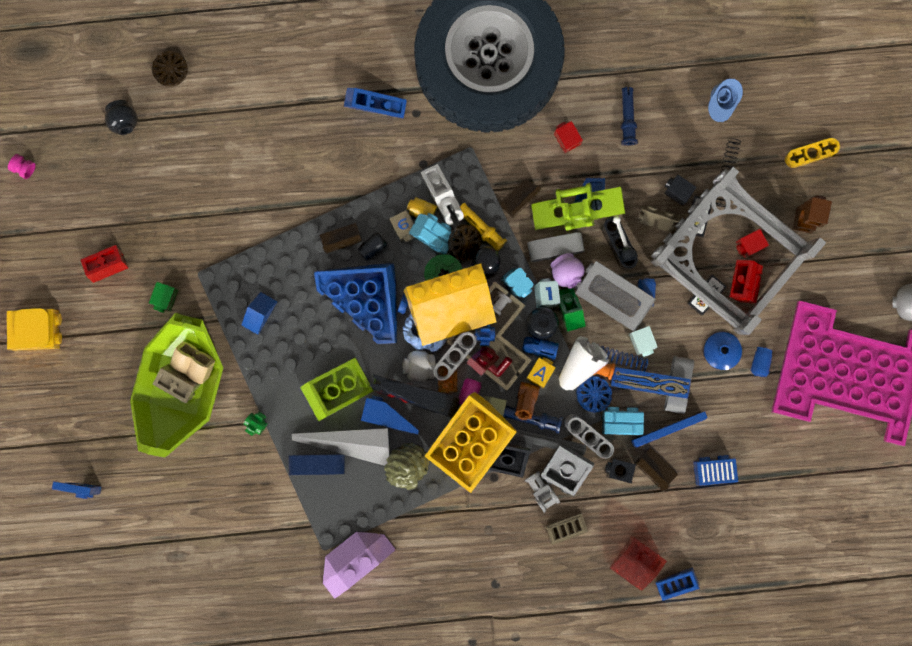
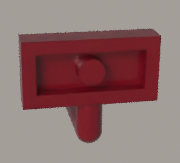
(485, 360)

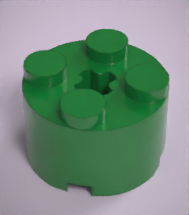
(441, 263)

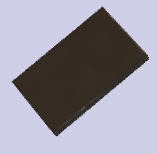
(520, 198)
(340, 238)
(656, 469)

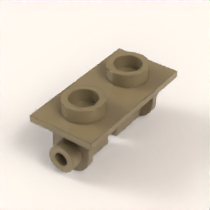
(651, 215)

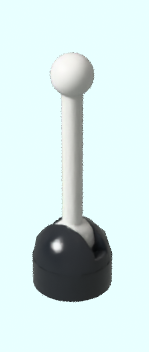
(628, 253)

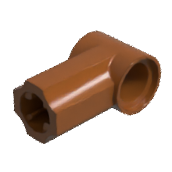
(527, 398)

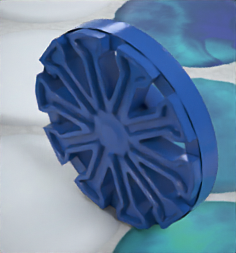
(594, 394)

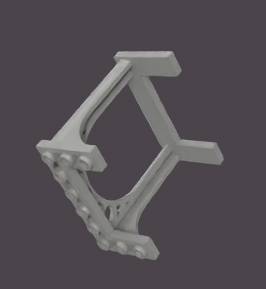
(729, 188)

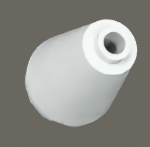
(582, 363)

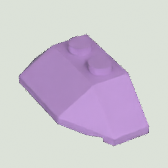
(354, 560)

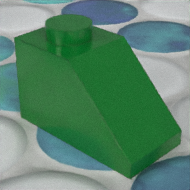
(571, 309)

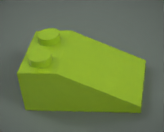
(336, 389)

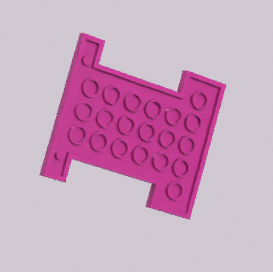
(844, 373)

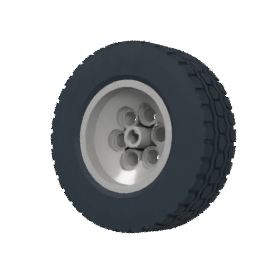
(507, 97)

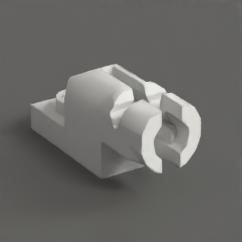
(441, 193)

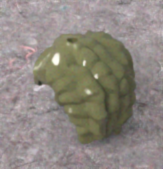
(406, 466)

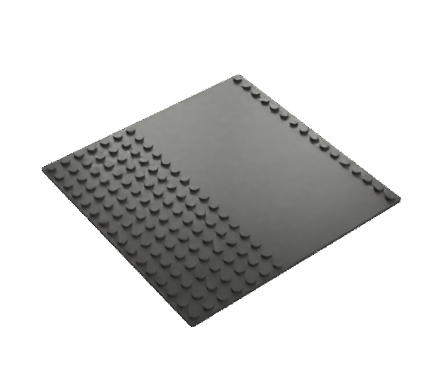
(312, 337)

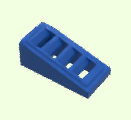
(688, 588)

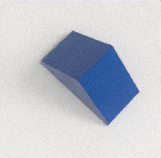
(258, 312)

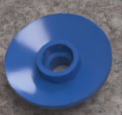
(713, 352)

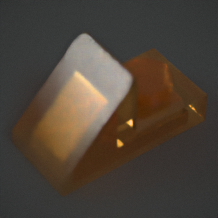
(449, 384)

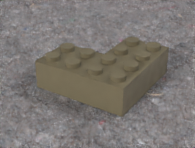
(501, 345)

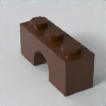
(812, 214)

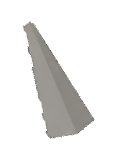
(367, 445)

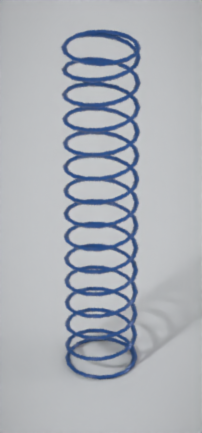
(627, 358)

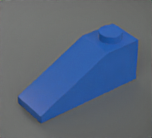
(375, 102)
(382, 414)

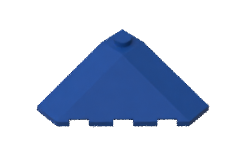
(366, 295)

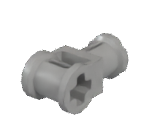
(542, 493)

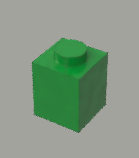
(163, 297)

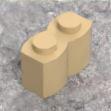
(192, 362)

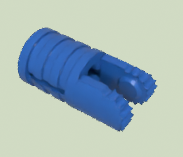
(540, 347)

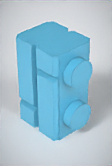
(431, 232)
(517, 282)
(622, 422)

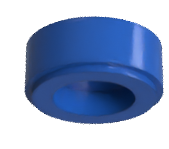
(403, 305)

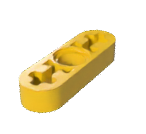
(798, 151)

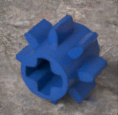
(485, 335)

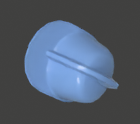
(724, 99)

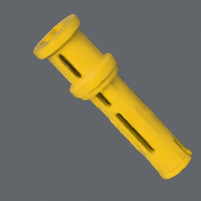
(488, 233)

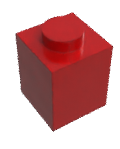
(567, 136)
(751, 243)

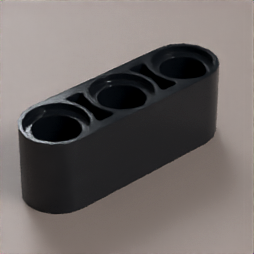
(611, 237)

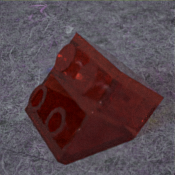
(638, 564)

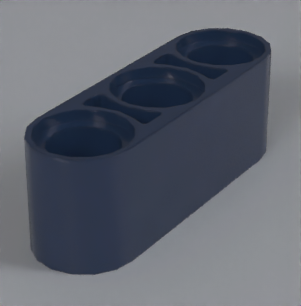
(316, 464)

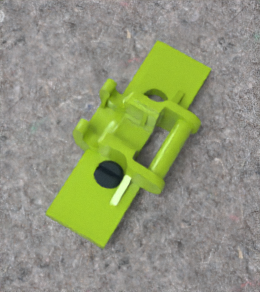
(580, 214)

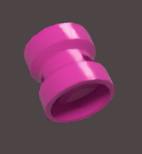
(19, 165)

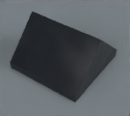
(512, 460)

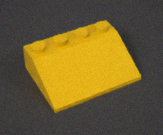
(450, 304)
(471, 442)

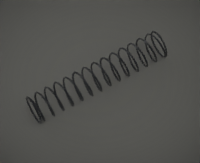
(722, 205)

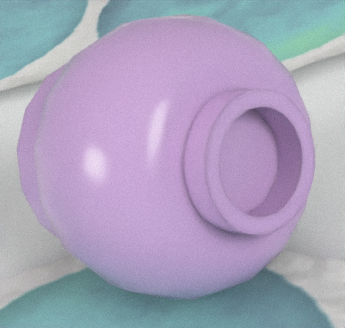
(567, 270)

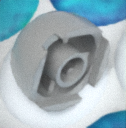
(903, 302)

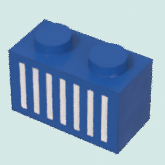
(715, 471)

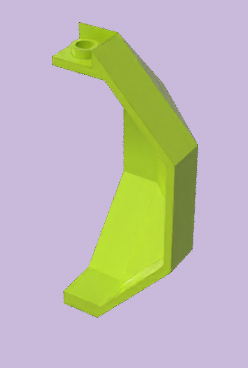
(158, 417)

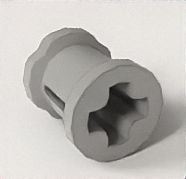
(500, 302)

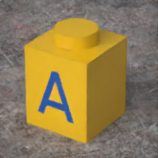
(541, 372)

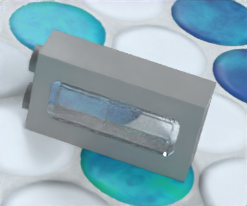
(614, 295)

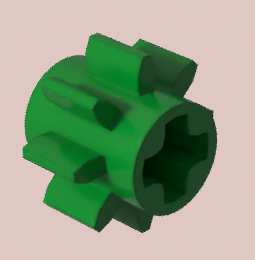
(255, 423)

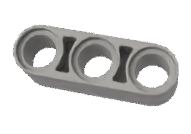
(555, 247)
(448, 362)
(681, 368)
(595, 442)

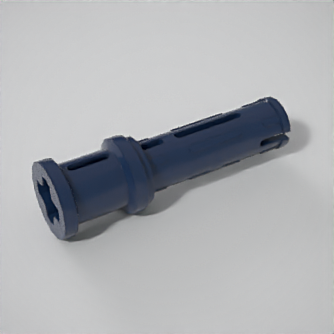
(628, 126)
(543, 421)

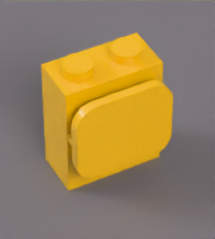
(33, 329)

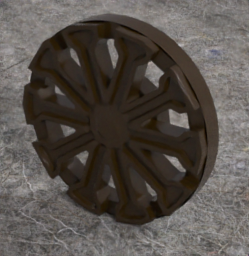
(169, 68)
(464, 242)

